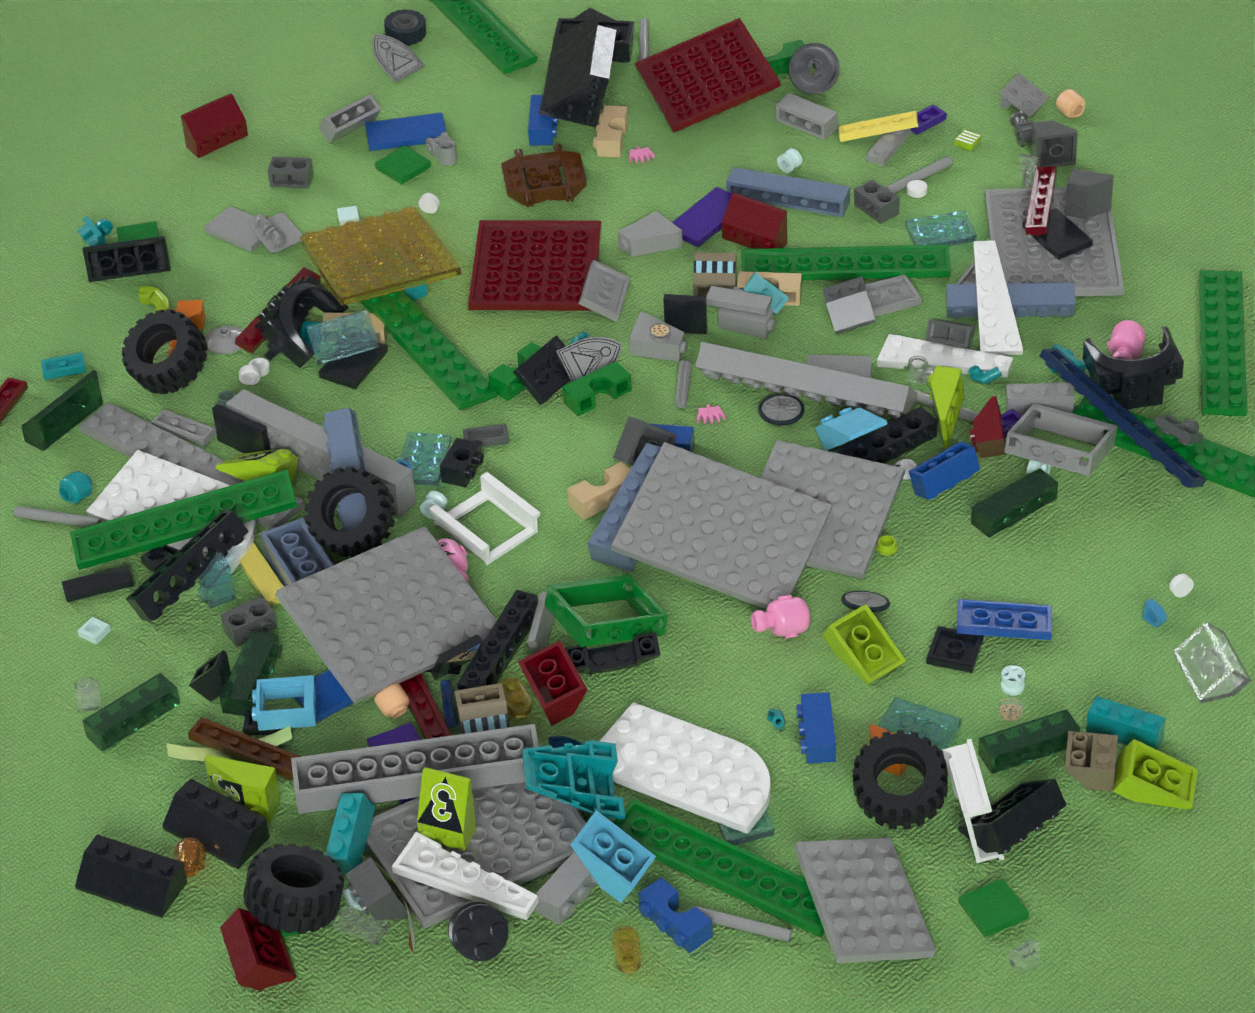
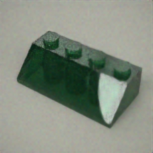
(63, 412)

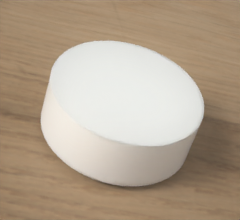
(916, 188)
(429, 203)
(262, 364)
(249, 374)
(908, 465)
(1181, 585)

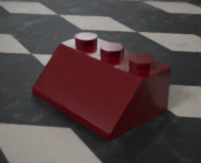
(213, 126)
(754, 223)
(988, 431)
(554, 682)
(256, 952)

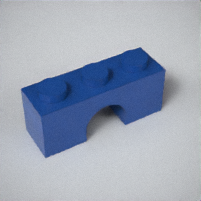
(686, 928)

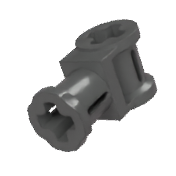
(1022, 126)

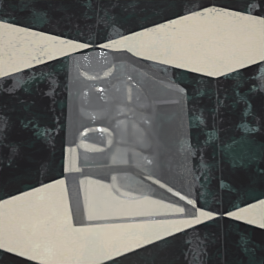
(1211, 664)

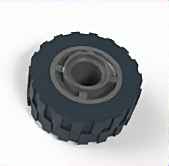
(405, 26)

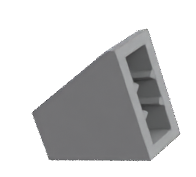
(649, 236)
(746, 322)
(643, 346)

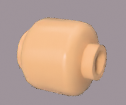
(1070, 103)
(392, 701)

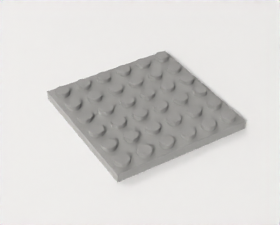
(859, 497)

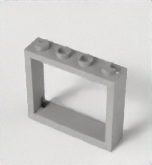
(1063, 424)

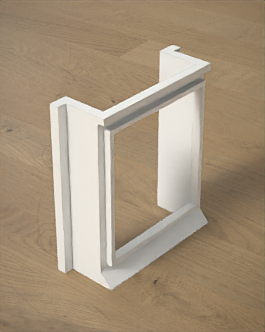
(502, 498)
(969, 789)

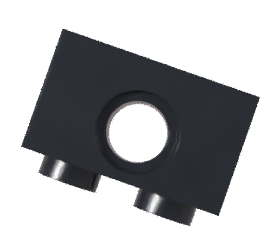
(461, 462)

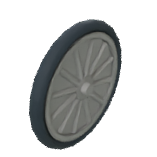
(781, 409)
(856, 599)

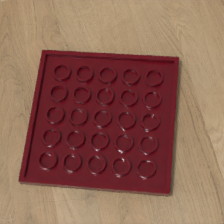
(707, 75)
(532, 264)

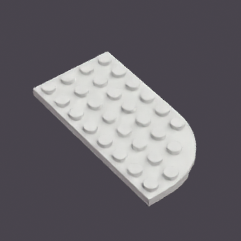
(153, 482)
(690, 767)

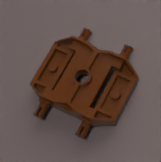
(540, 168)

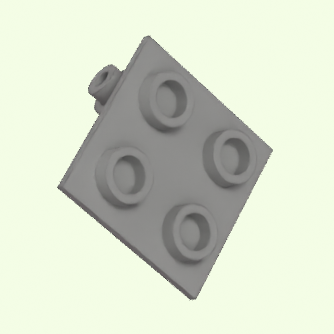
(1022, 95)
(276, 232)

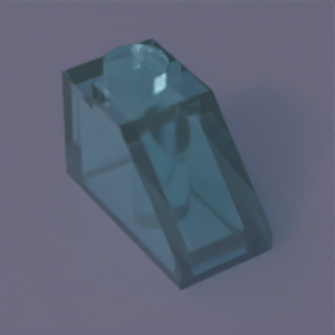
(216, 582)

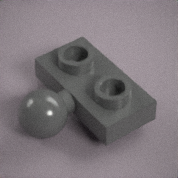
(1186, 431)

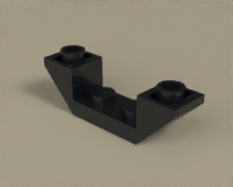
(615, 657)

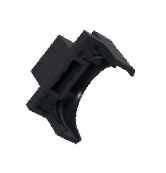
(285, 315)
(1135, 381)

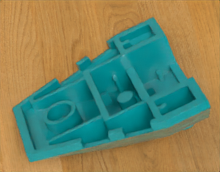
(575, 776)

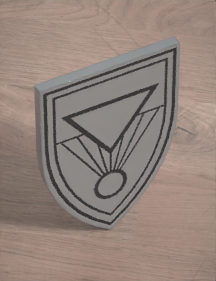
(395, 57)
(588, 355)

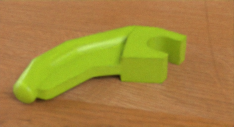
(155, 297)

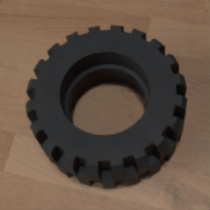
(181, 364)
(328, 495)
(893, 750)
(293, 888)

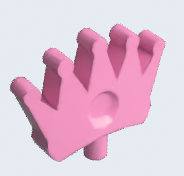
(640, 154)
(710, 413)

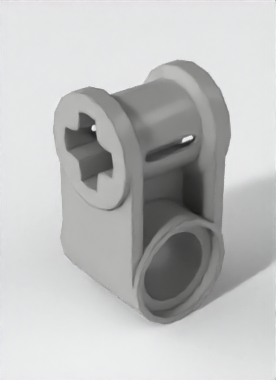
(443, 149)

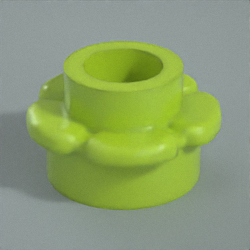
(887, 545)

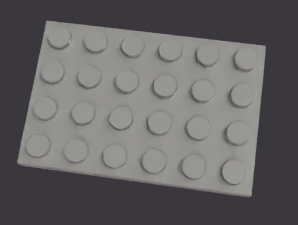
(864, 900)

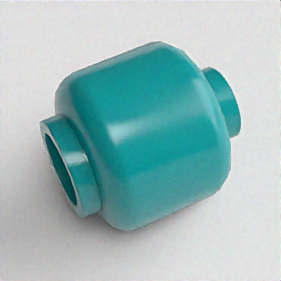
(75, 487)

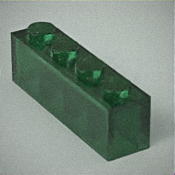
(1014, 502)
(254, 663)
(131, 712)
(1026, 741)

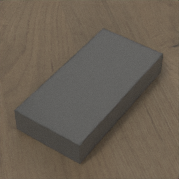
(487, 435)

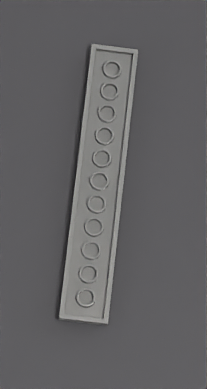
(130, 433)

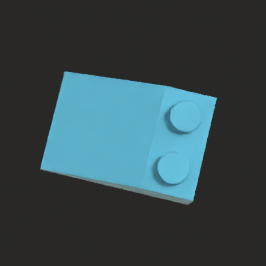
(847, 426)
(611, 856)

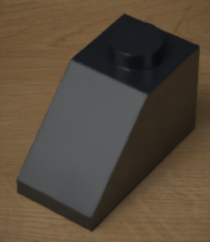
(212, 676)

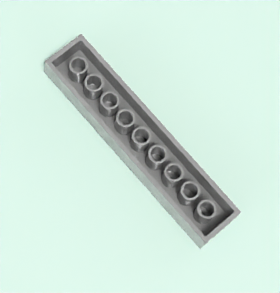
(805, 380)
(309, 443)
(396, 769)

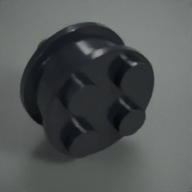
(478, 931)

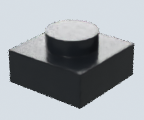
(155, 558)

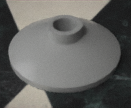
(222, 339)

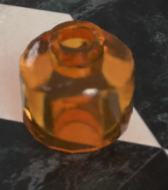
(192, 855)

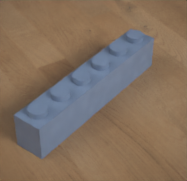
(790, 191)
(1026, 299)
(346, 451)

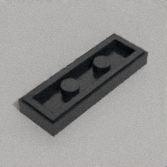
(97, 583)

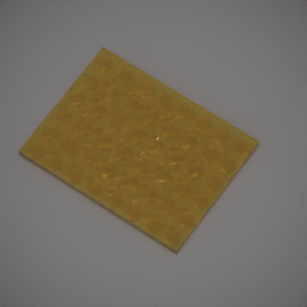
(379, 255)

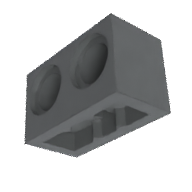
(290, 172)
(876, 201)
(950, 333)
(253, 615)

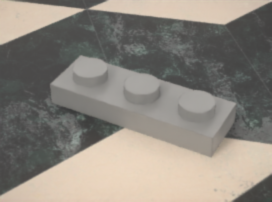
(887, 146)

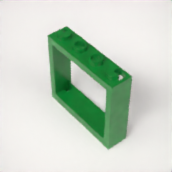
(601, 590)

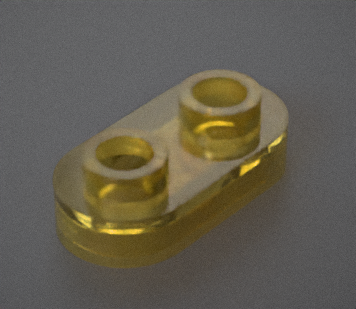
(516, 698)
(628, 951)

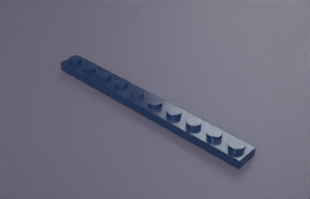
(1123, 418)

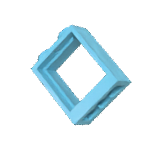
(285, 688)

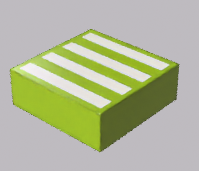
(967, 140)

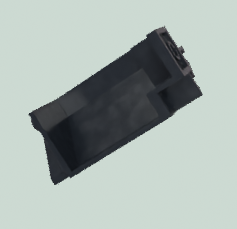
(578, 73)

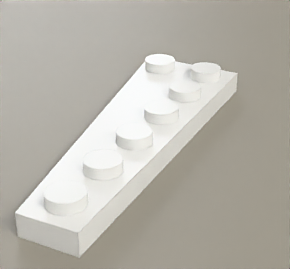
(995, 313)
(899, 349)
(433, 866)

